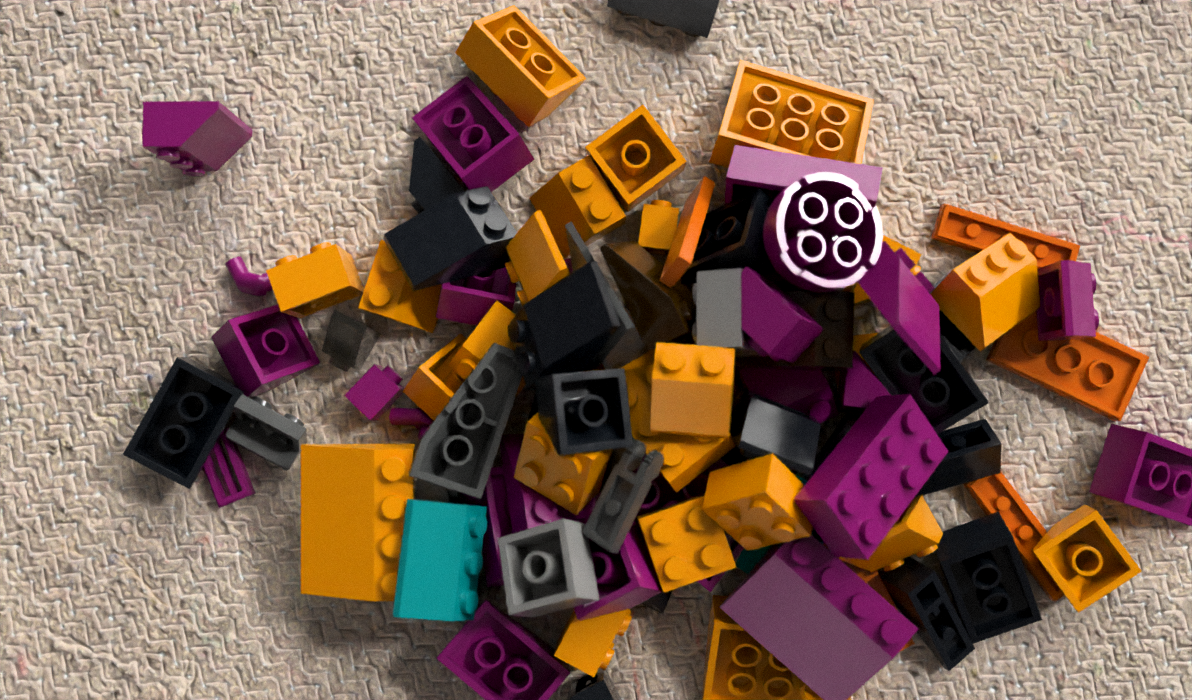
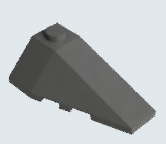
(626, 342)
(467, 432)

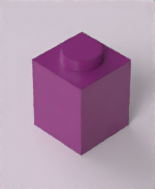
(376, 391)

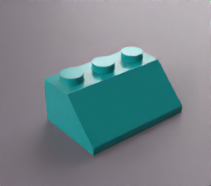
(440, 561)

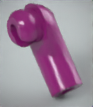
(248, 282)
(411, 417)

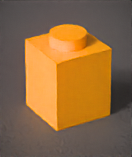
(658, 226)

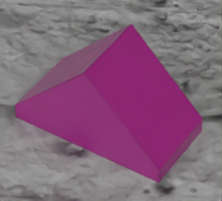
(858, 388)

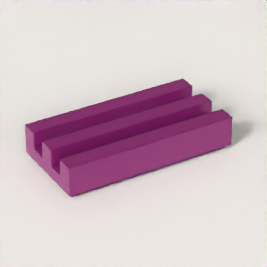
(240, 470)

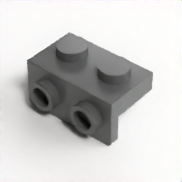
(267, 432)

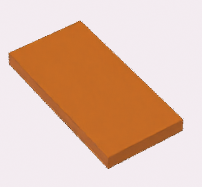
(1086, 371)

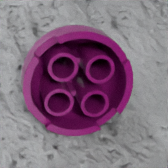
(820, 238)

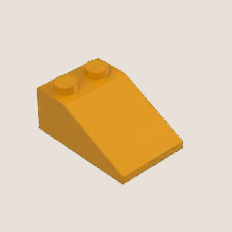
(912, 533)

